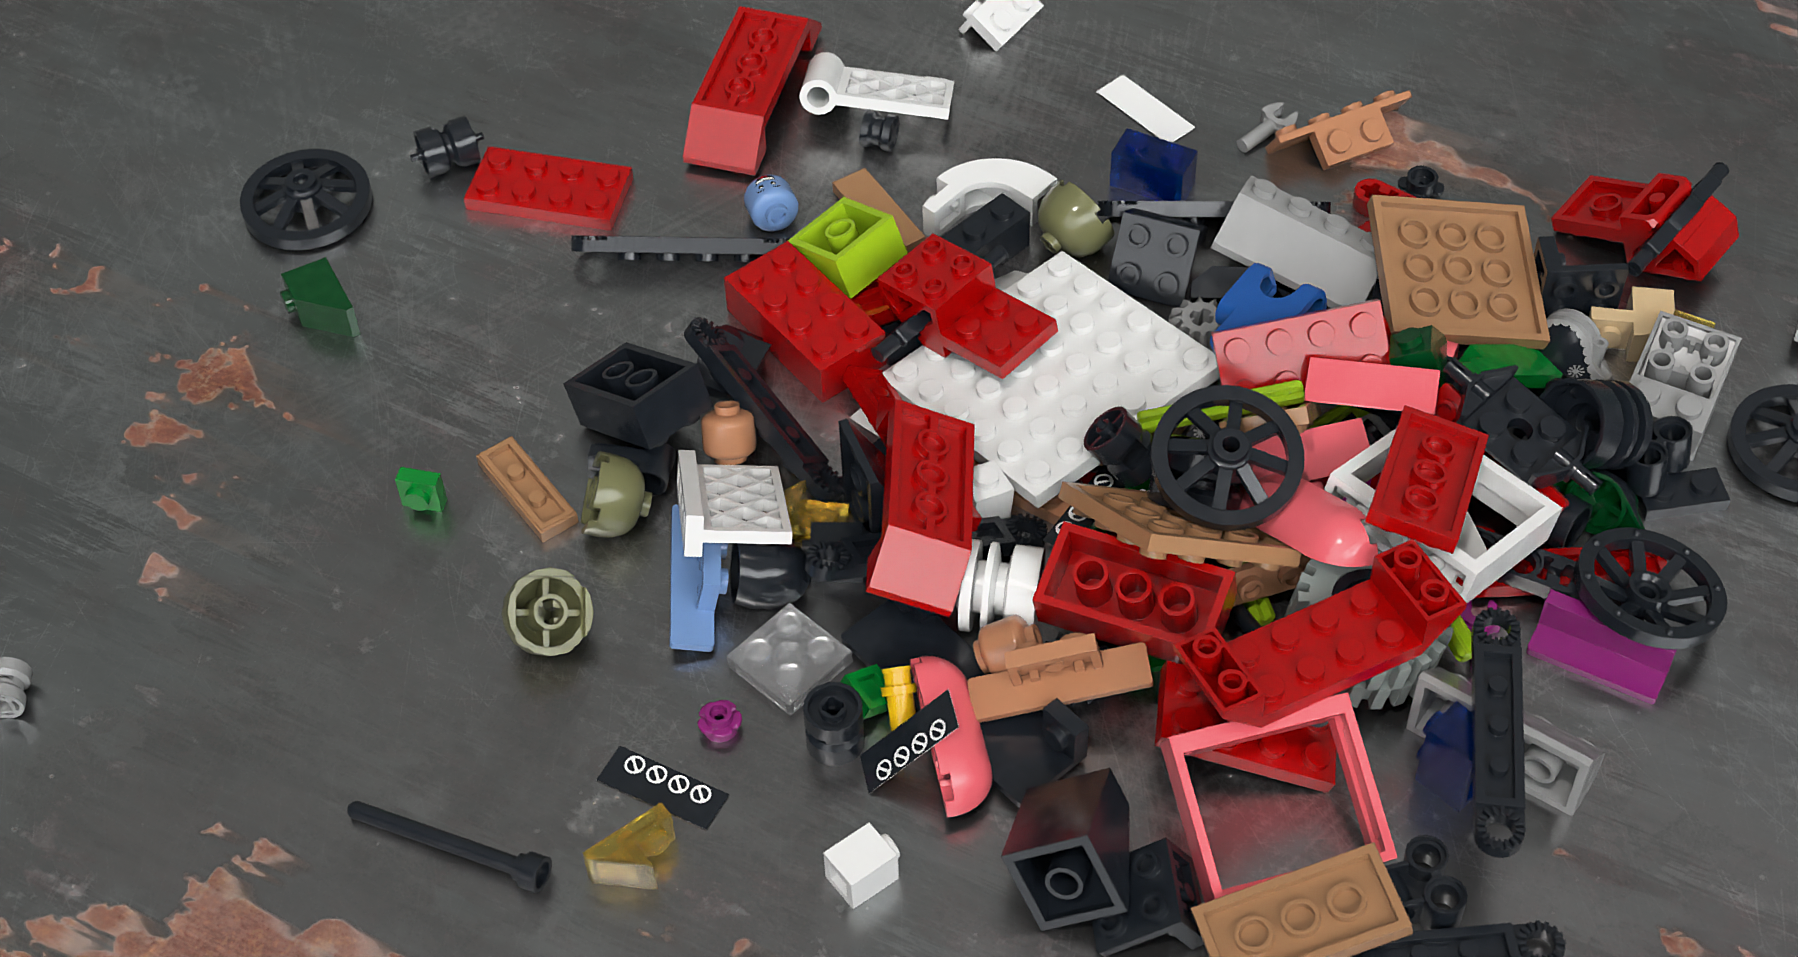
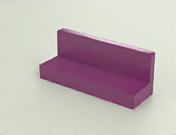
(1585, 646)

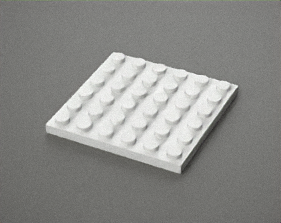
(1100, 359)

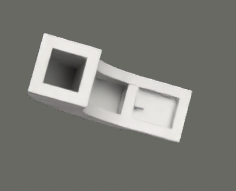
(977, 183)

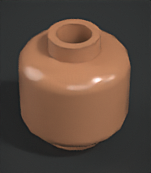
(728, 433)
(1002, 637)

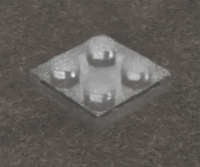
(789, 658)

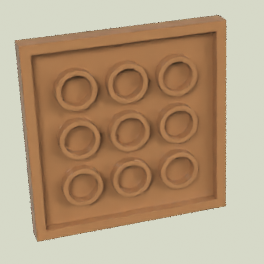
(1458, 269)
(1165, 531)

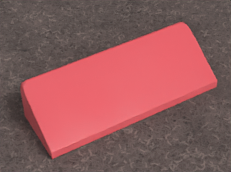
(1371, 385)

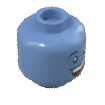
(771, 203)

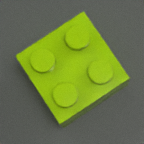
(851, 244)

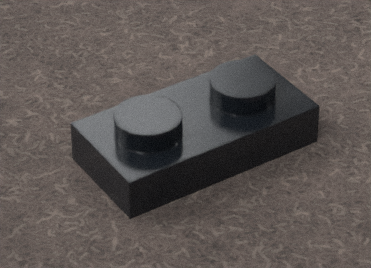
(1686, 495)

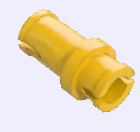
(899, 694)

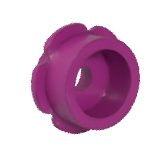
(722, 729)

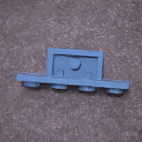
(694, 591)

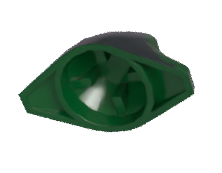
(1612, 503)

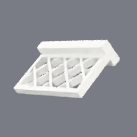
(700, 504)

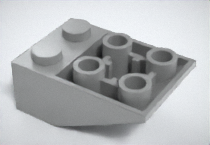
(1684, 371)

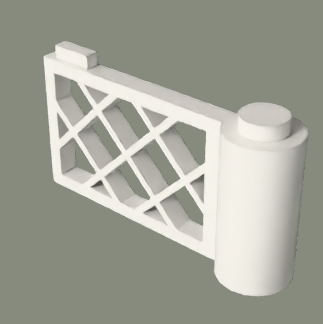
(832, 84)

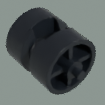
(439, 149)
(1122, 445)

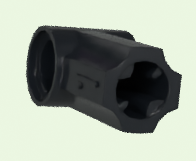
(654, 463)

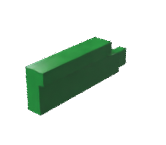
(1533, 366)

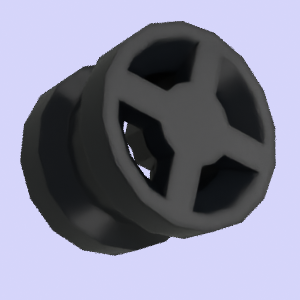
(879, 130)

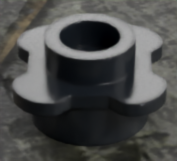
(1421, 182)

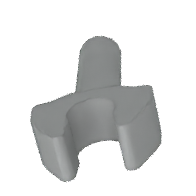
(1270, 124)

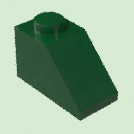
(319, 299)
(1420, 349)

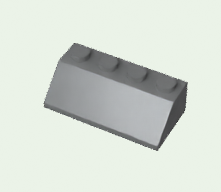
(1298, 243)
(1556, 763)

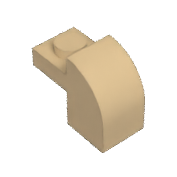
(1632, 327)

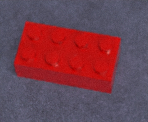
(804, 318)
(1130, 598)

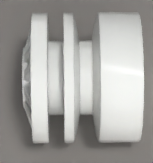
(999, 587)

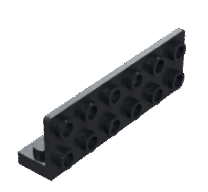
(1021, 748)

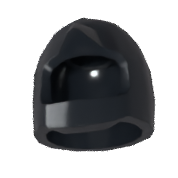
(767, 575)

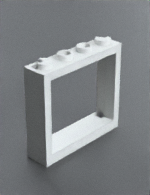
(1494, 487)

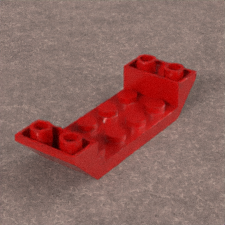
(743, 88)
(924, 507)
(1326, 643)

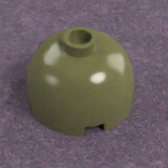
(1071, 222)
(614, 497)
(547, 612)

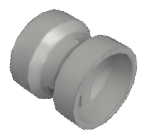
(14, 679)

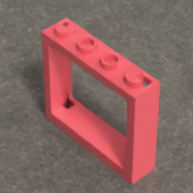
(1353, 759)

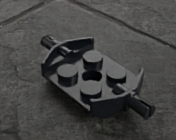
(1500, 401)

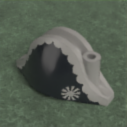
(1576, 346)

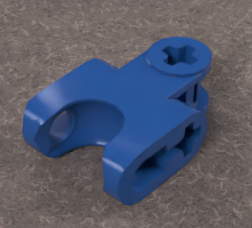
(1253, 302)

